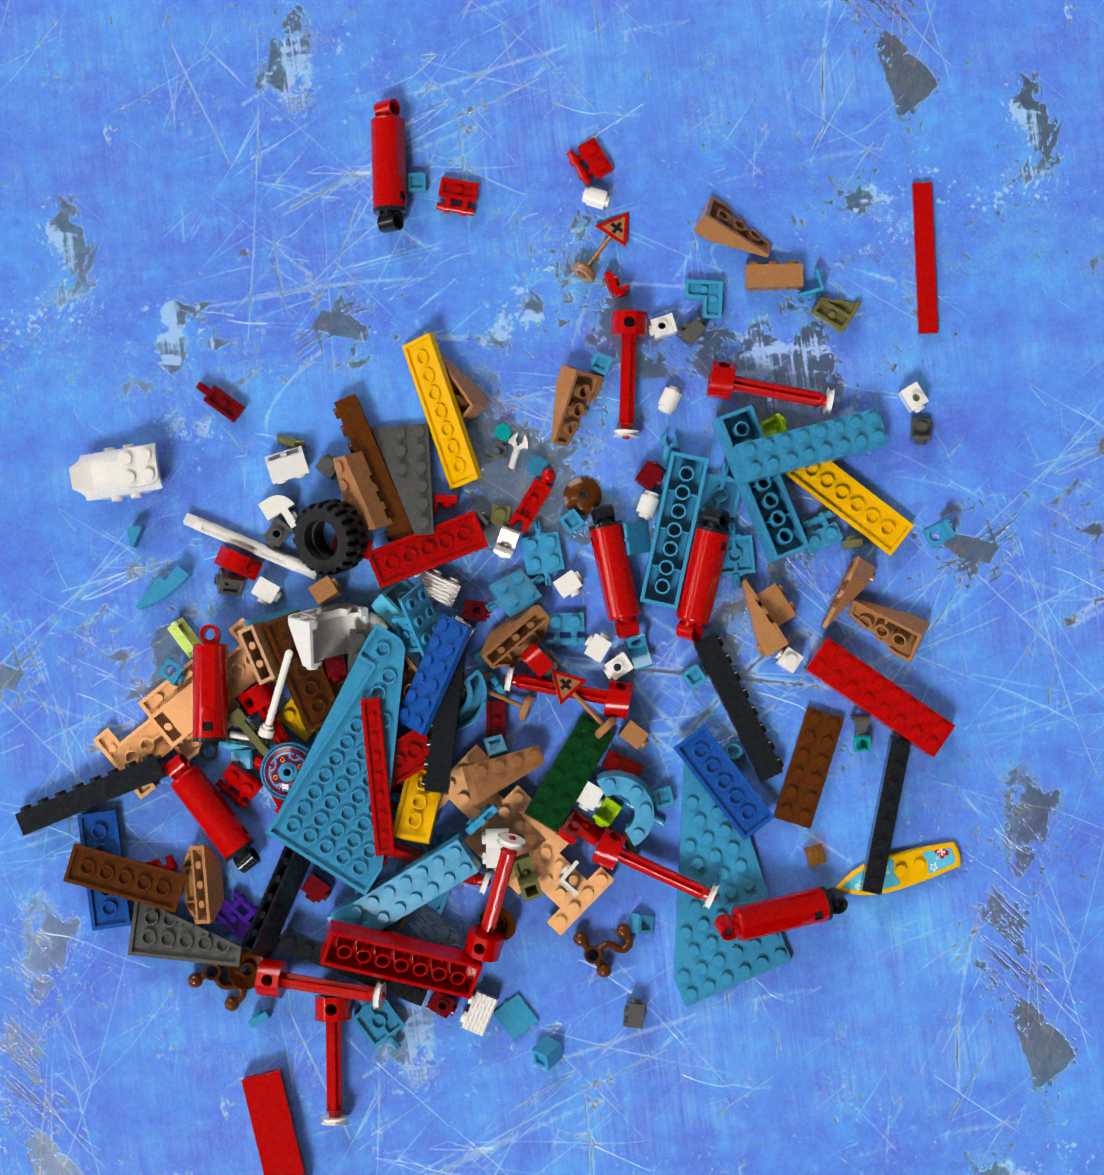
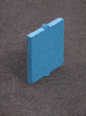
(636, 537)
(515, 1016)

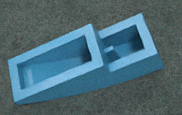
(162, 588)

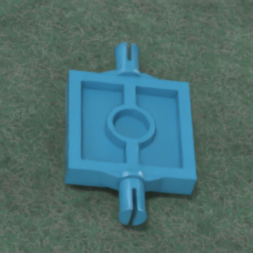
(720, 492)
(542, 553)
(738, 556)
(515, 592)
(379, 1025)

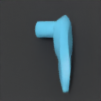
(236, 745)

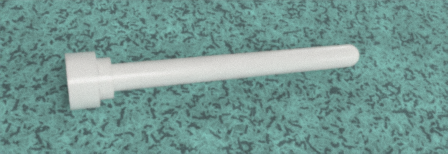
(267, 729)

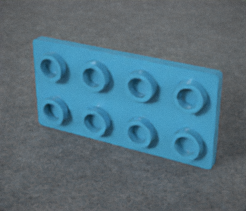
(418, 621)

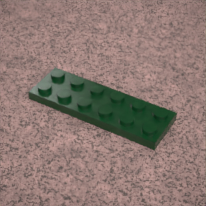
(568, 774)

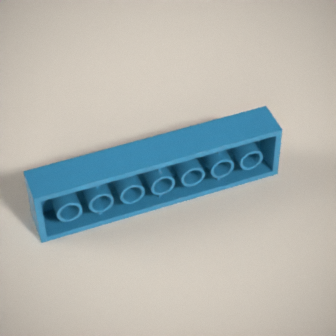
(809, 446)
(764, 499)
(673, 530)
(410, 886)

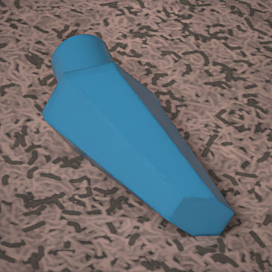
(497, 685)

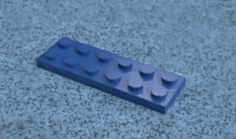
(434, 674)
(724, 782)
(102, 832)

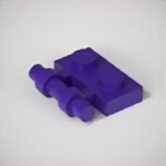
(233, 918)

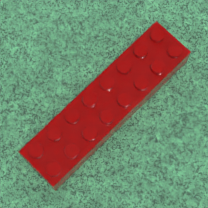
(879, 697)
(399, 959)

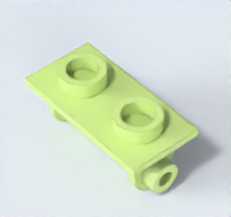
(184, 636)

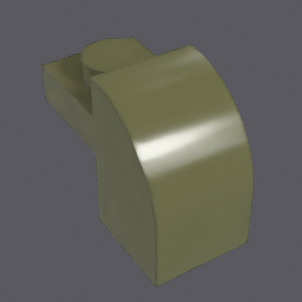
(527, 877)

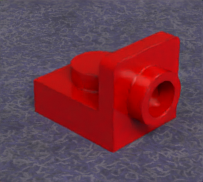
(612, 284)
(446, 500)

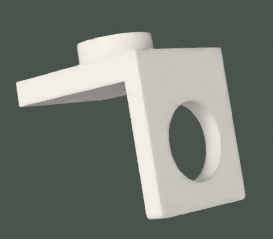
(565, 872)

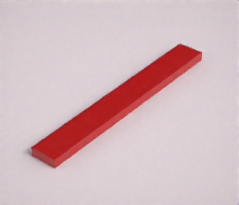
(924, 258)
(377, 776)

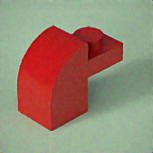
(238, 563)
(536, 660)

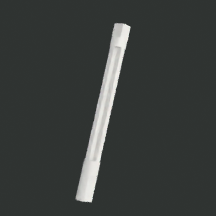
(248, 545)

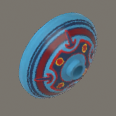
(277, 759)

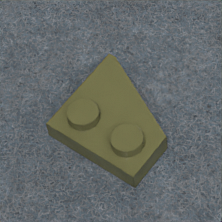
(835, 313)

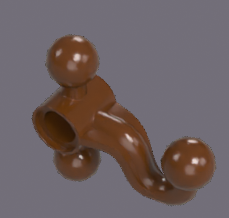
(604, 969)
(231, 1003)

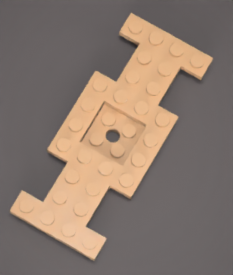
(541, 844)

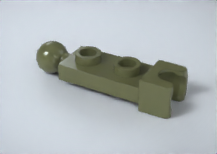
(239, 718)

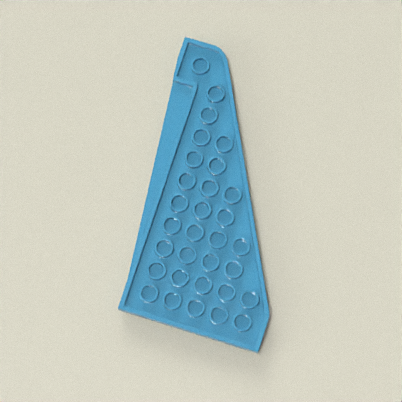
(329, 801)
(716, 854)

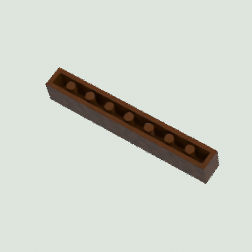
(362, 439)

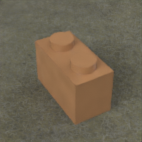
(776, 604)
(634, 735)

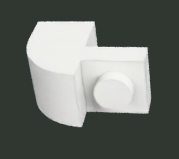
(277, 506)

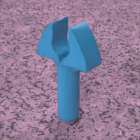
(667, 449)

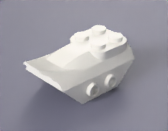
(117, 473)

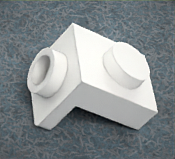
(506, 542)

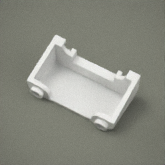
(326, 631)

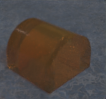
(815, 854)

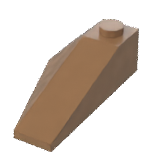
(722, 227)
(468, 395)
(573, 395)
(854, 581)
(896, 628)
(766, 633)

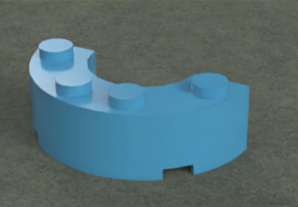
(476, 699)
(640, 796)

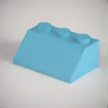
(388, 604)

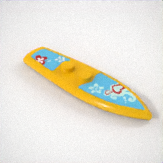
(908, 868)

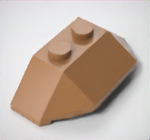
(514, 636)
(203, 884)

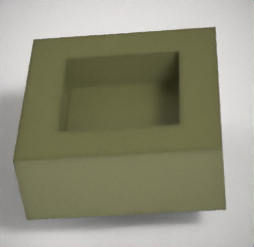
(500, 515)
(852, 542)

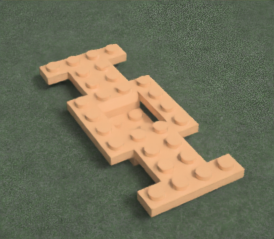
(172, 716)

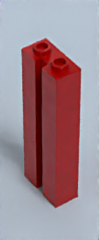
(273, 1123)

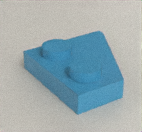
(488, 811)

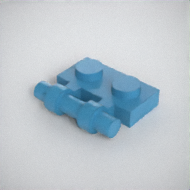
(824, 536)
(565, 623)

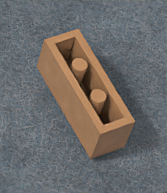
(773, 276)
(326, 590)
(259, 653)

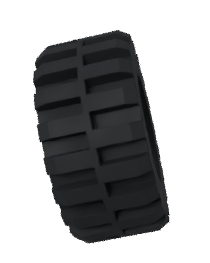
(311, 541)

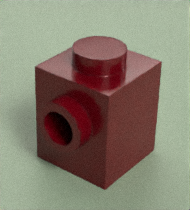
(650, 475)
(475, 611)
(335, 669)
(316, 888)
(442, 1004)

